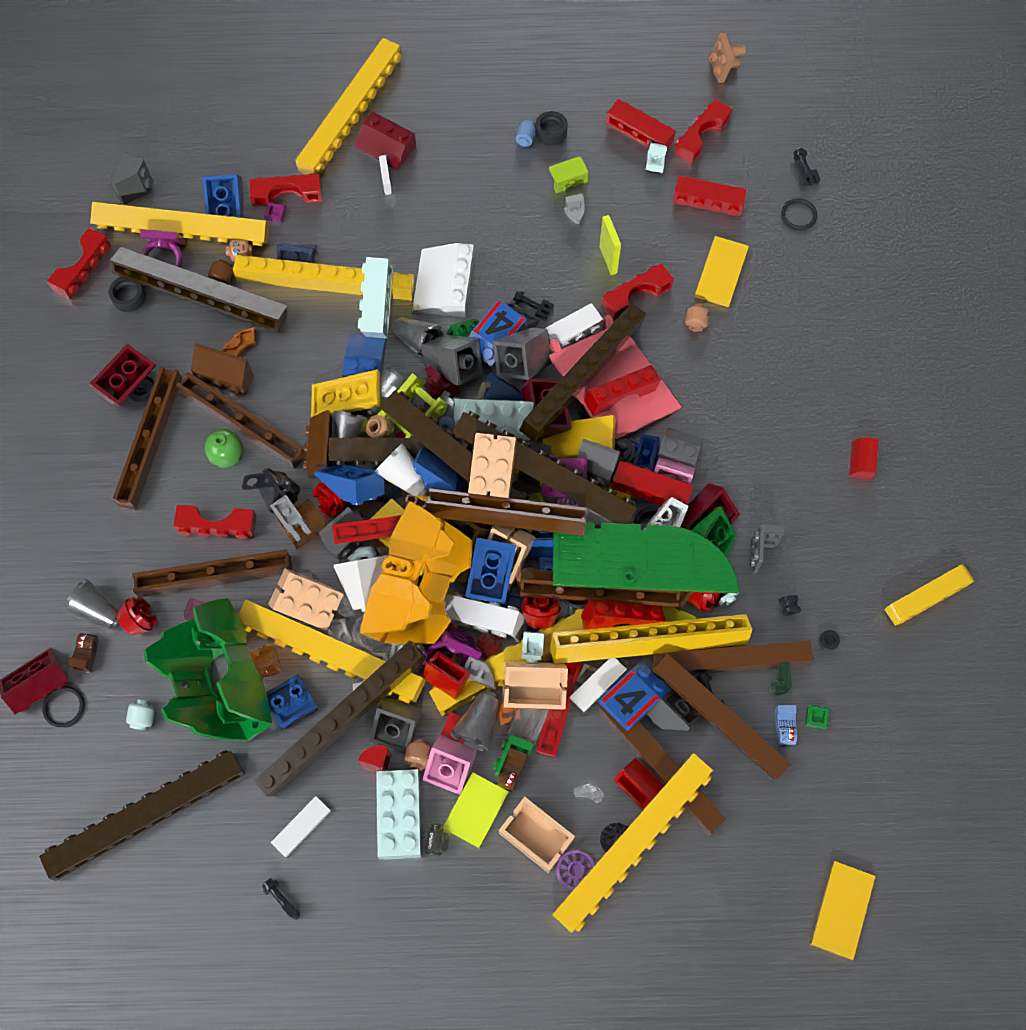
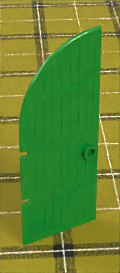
(641, 559)

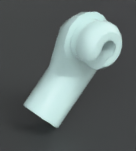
(362, 552)

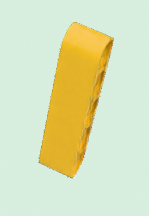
(929, 595)

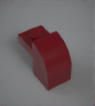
(437, 384)

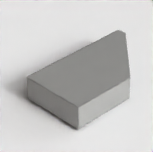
(480, 672)

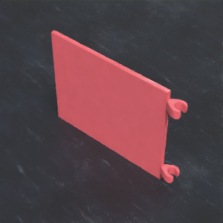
(632, 411)

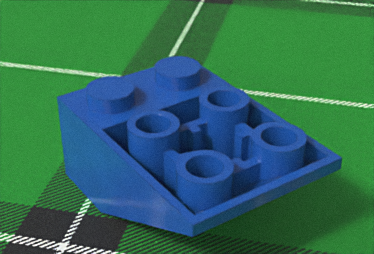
(437, 473)

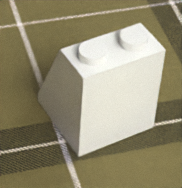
(358, 578)

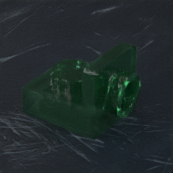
(783, 675)

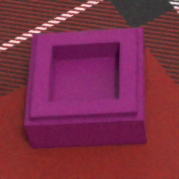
(275, 212)

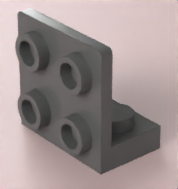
(765, 536)

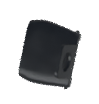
(273, 486)

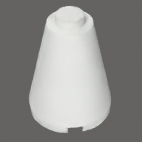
(400, 471)

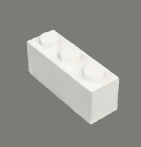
(576, 326)

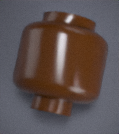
(221, 271)

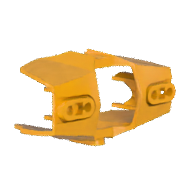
(396, 605)

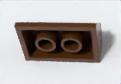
(221, 369)
(317, 447)

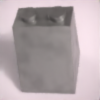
(522, 353)
(454, 357)

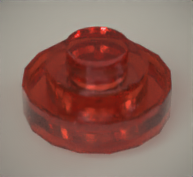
(488, 645)

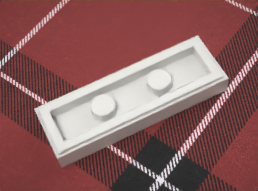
(598, 684)
(301, 826)

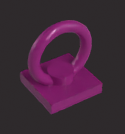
(163, 240)
(457, 642)

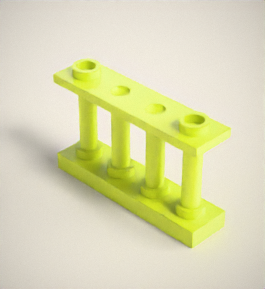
(411, 387)

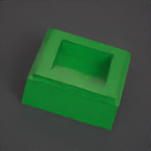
(817, 717)

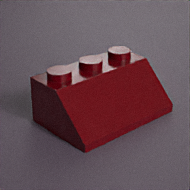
(383, 137)
(122, 375)
(534, 391)
(705, 503)
(32, 681)

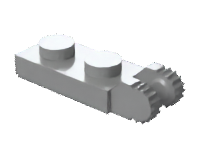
(289, 516)

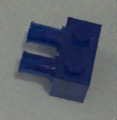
(646, 451)

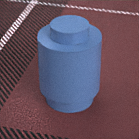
(525, 133)

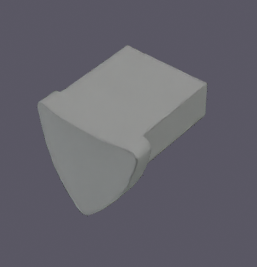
(575, 207)

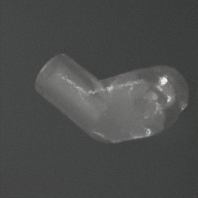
(590, 791)

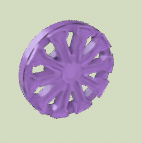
(575, 868)

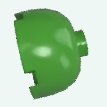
(223, 448)

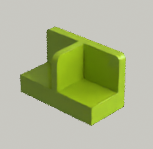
(569, 174)

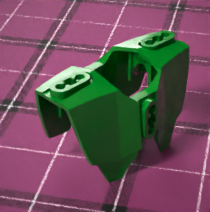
(186, 657)

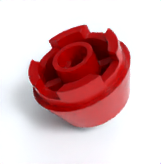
(330, 502)
(705, 600)
(540, 612)
(136, 617)

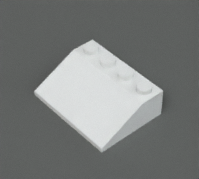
(444, 280)

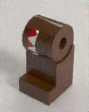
(84, 653)
(512, 769)

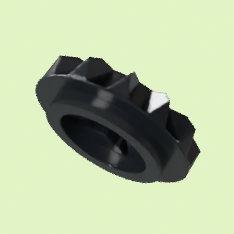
(143, 397)
(627, 448)
(610, 831)

